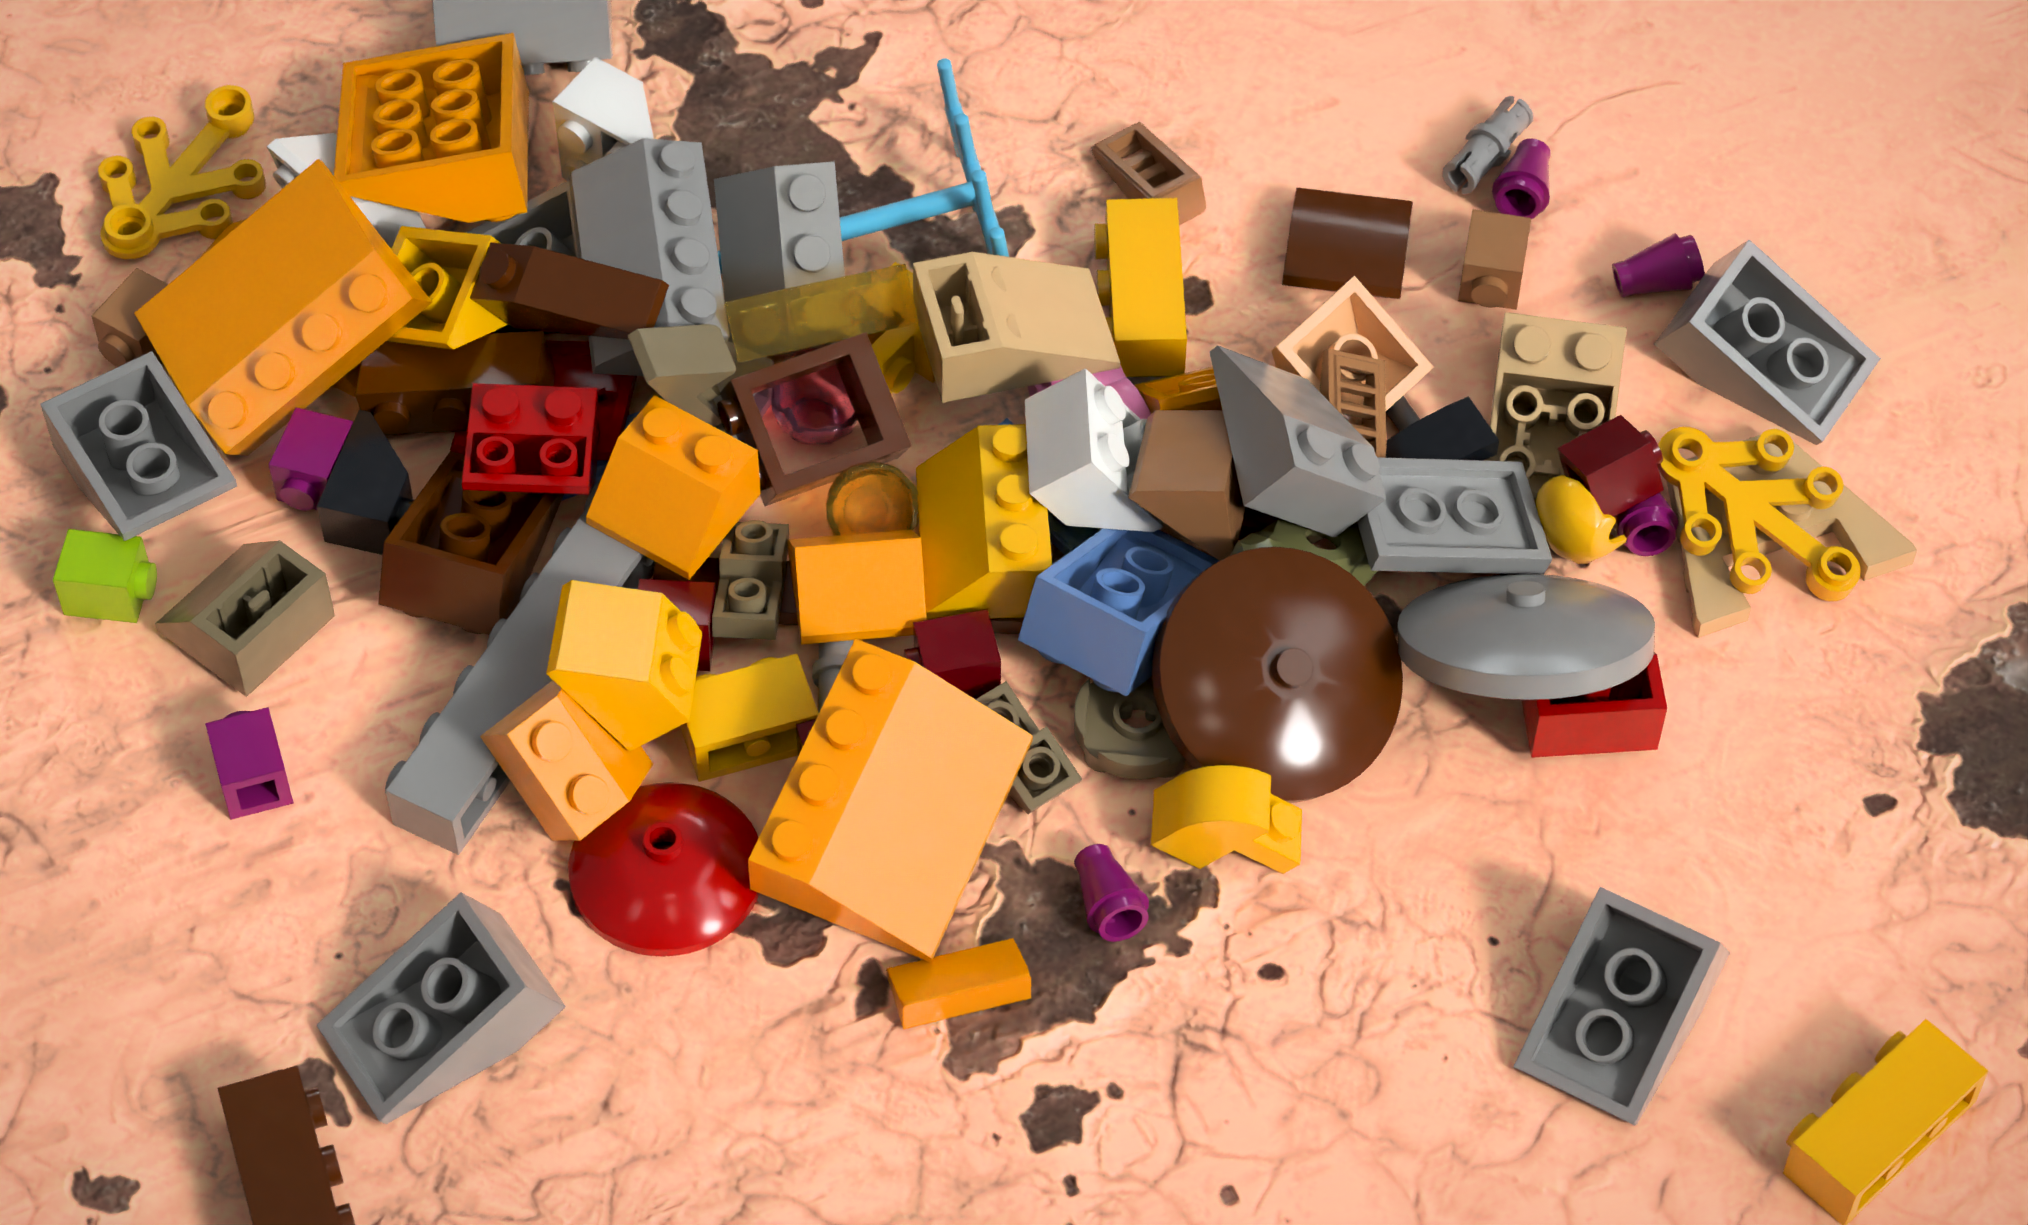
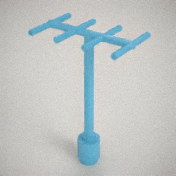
(973, 193)

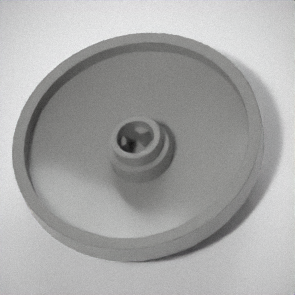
(1526, 636)

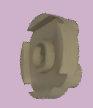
(1116, 746)

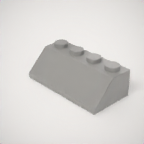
(652, 217)

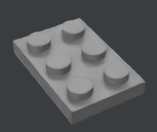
(1455, 519)

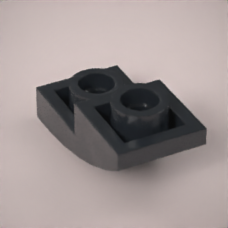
(1448, 433)

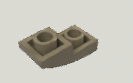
(751, 581)
(1046, 767)

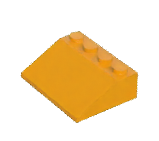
(438, 130)
(279, 310)
(888, 802)

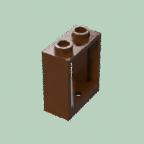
(868, 397)

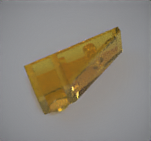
(821, 313)

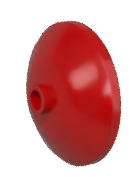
(671, 896)

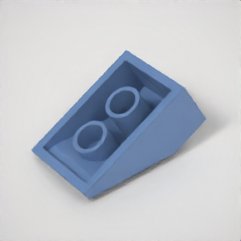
(1108, 604)

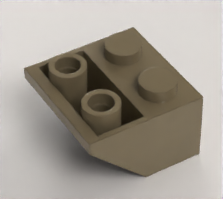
(251, 613)

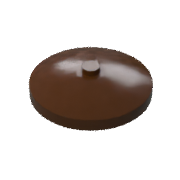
(1279, 671)

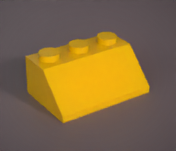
(981, 525)

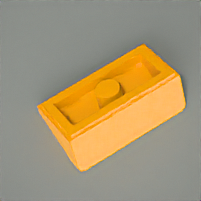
(959, 983)

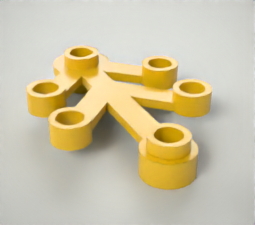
(134, 228)
(1751, 505)

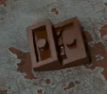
(1347, 237)

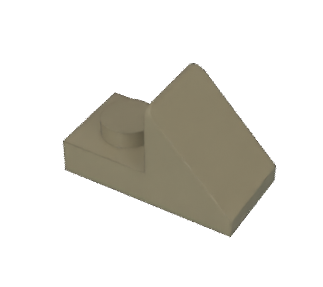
(685, 365)

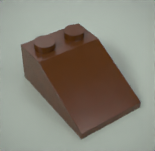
(464, 551)

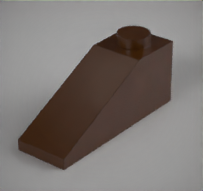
(565, 293)

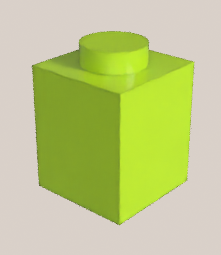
(103, 576)

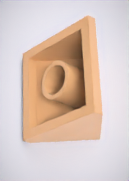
(1356, 325)

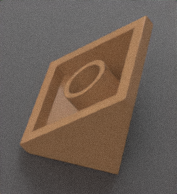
(1190, 478)

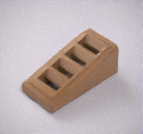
(1151, 173)
(1374, 406)

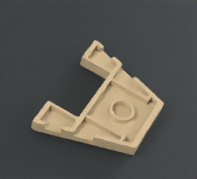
(1855, 524)

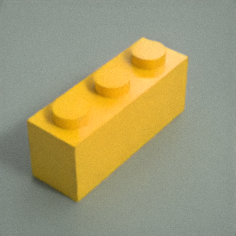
(1143, 285)
(1882, 1120)

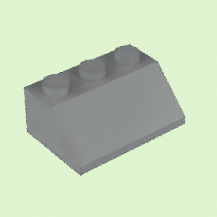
(542, 28)
(778, 229)

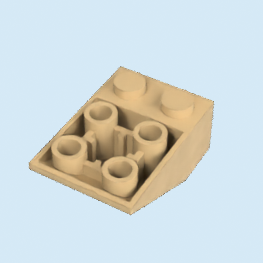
(1008, 323)
(1551, 388)

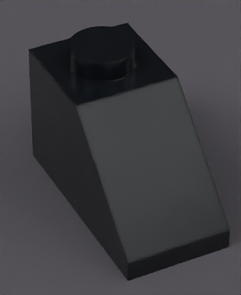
(365, 490)

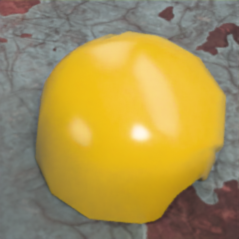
(1574, 521)

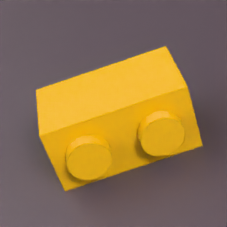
(747, 716)

